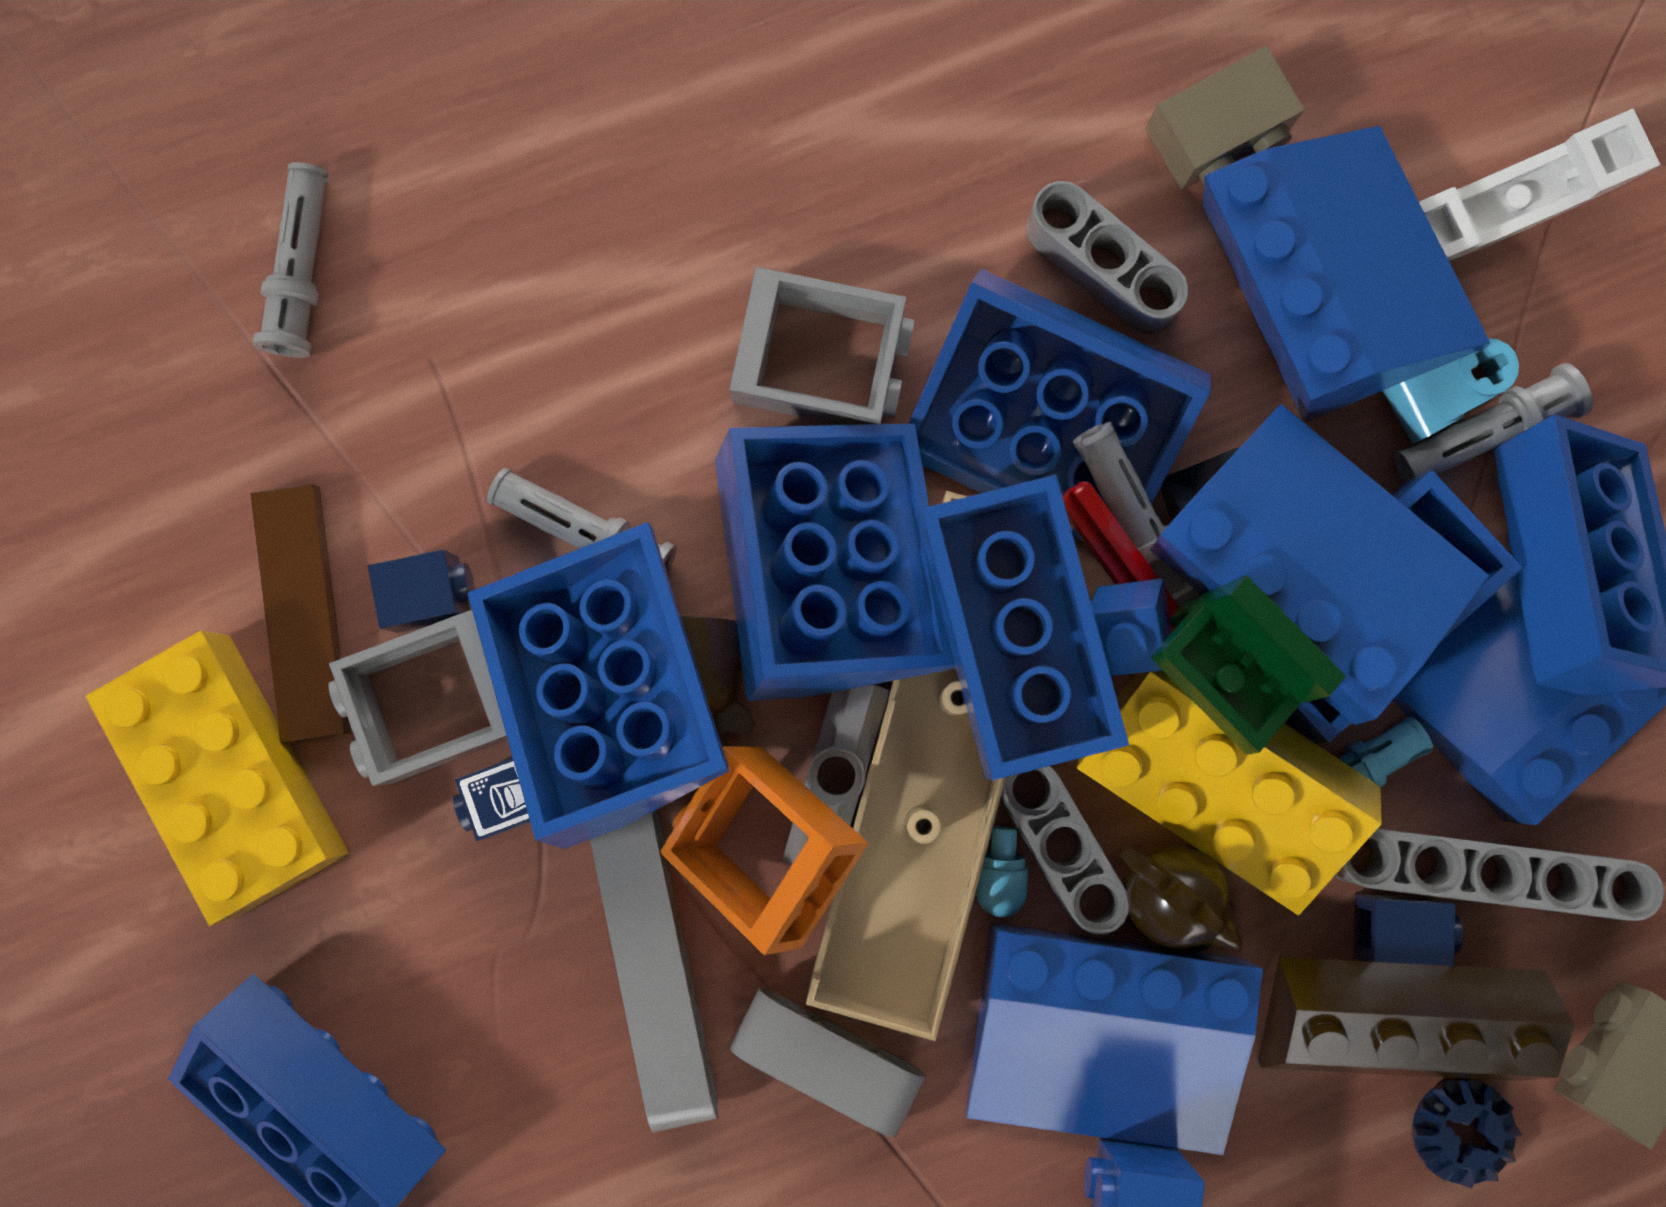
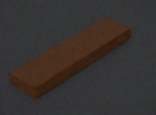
(298, 610)

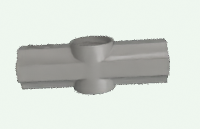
(849, 733)

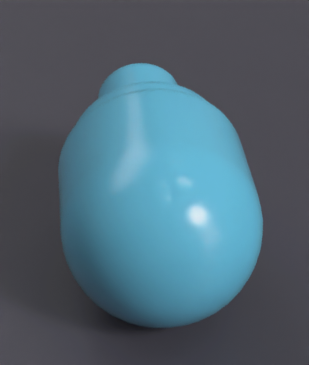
(1003, 875)

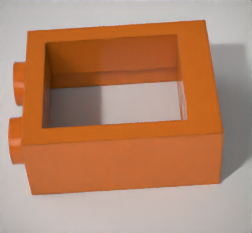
(810, 883)

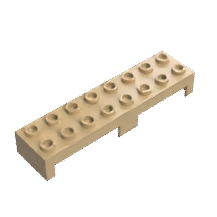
(911, 892)

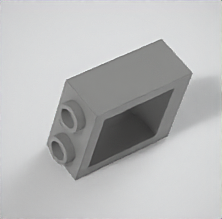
(775, 288)
(355, 698)

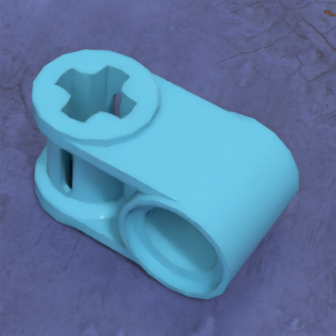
(1449, 391)

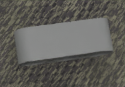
(1098, 228)
(1083, 868)
(827, 1062)

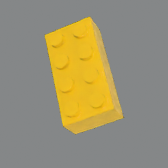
(217, 775)
(1268, 816)

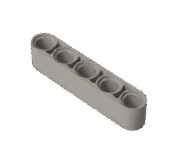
(1520, 878)
(655, 975)

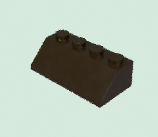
(1414, 1020)

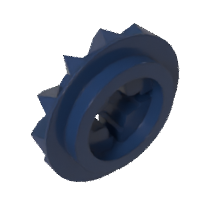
(1462, 1102)

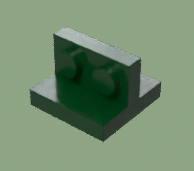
(1244, 662)

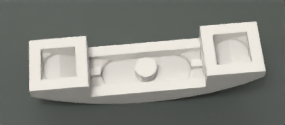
(1541, 186)

